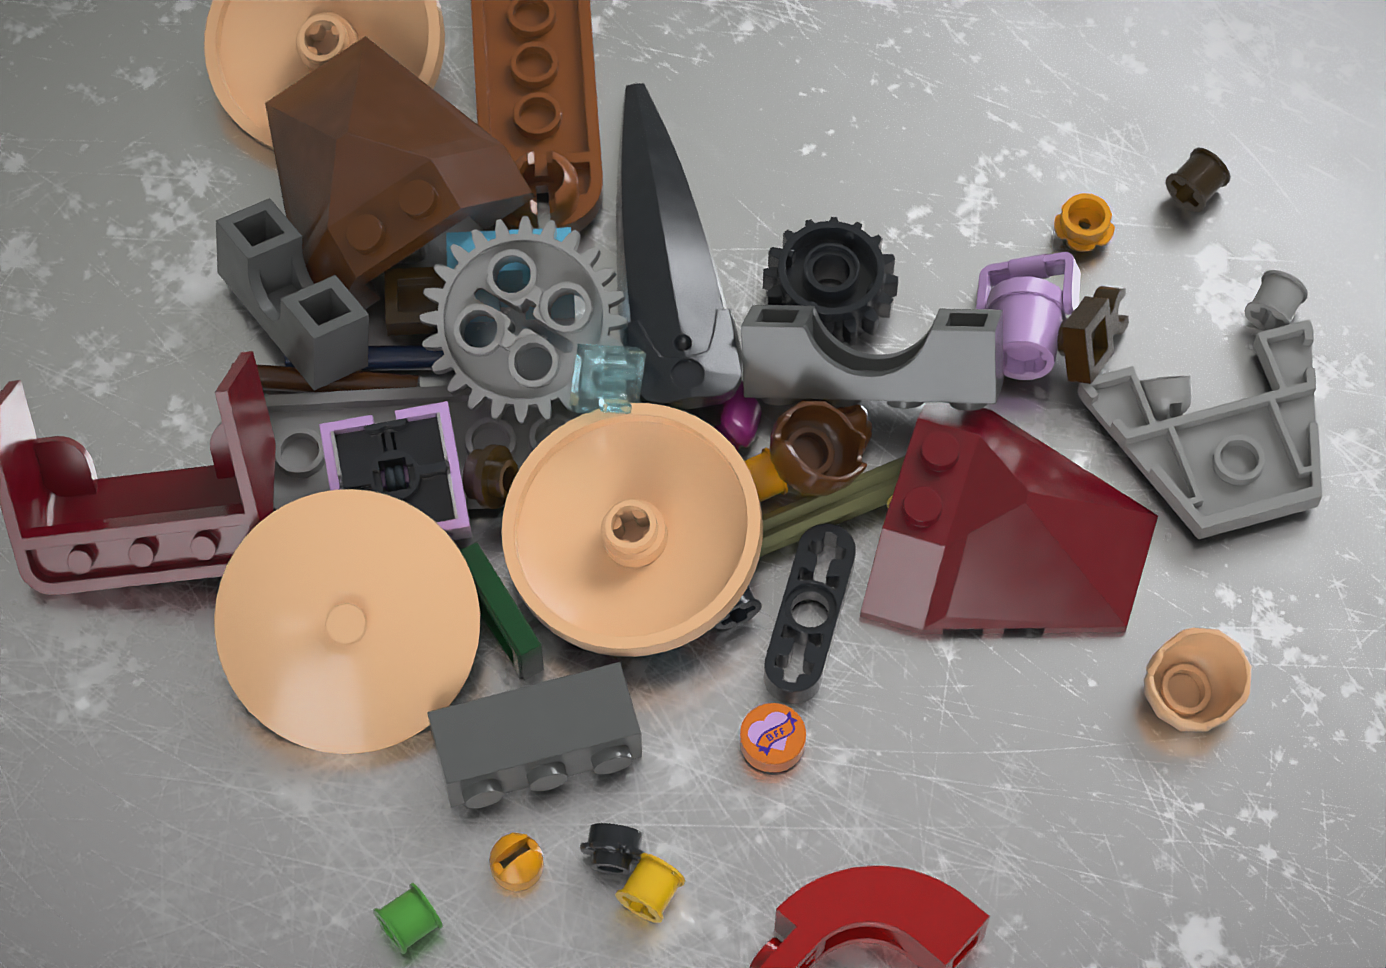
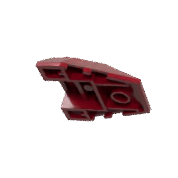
(1003, 535)

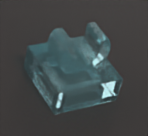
(606, 378)

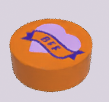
(772, 737)

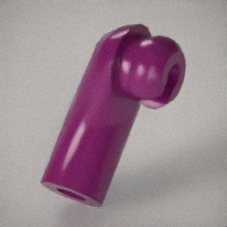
(740, 419)

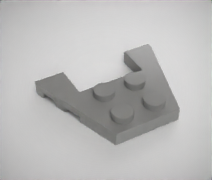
(1232, 459)

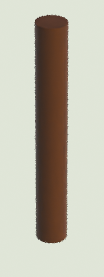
(289, 379)

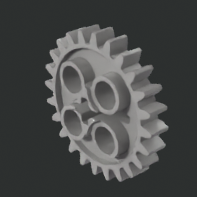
(554, 272)

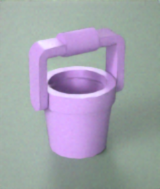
(1030, 308)

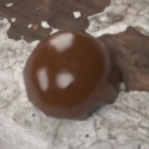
(816, 448)

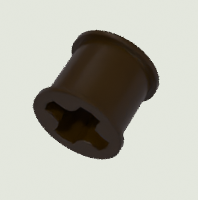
(1198, 179)

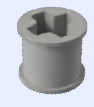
(1276, 300)

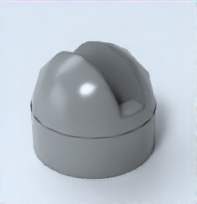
(1168, 395)

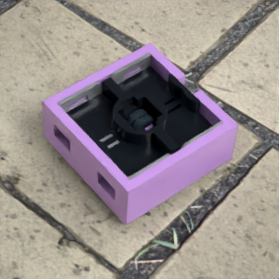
(392, 454)

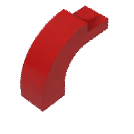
(875, 906)

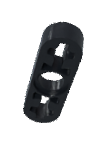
(814, 658)

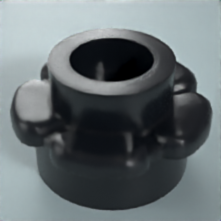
(613, 847)

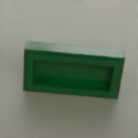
(504, 616)

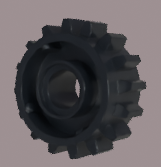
(837, 253)

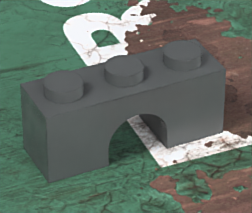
(311, 323)

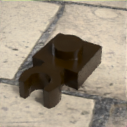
(1089, 333)

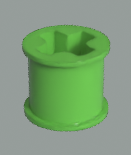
(408, 918)

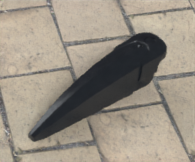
(668, 271)

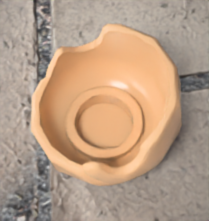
(1198, 679)

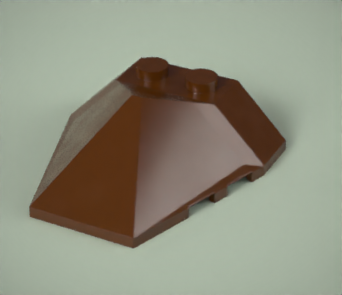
(381, 166)

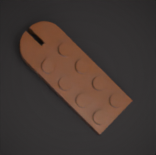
(542, 101)

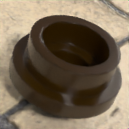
(489, 475)

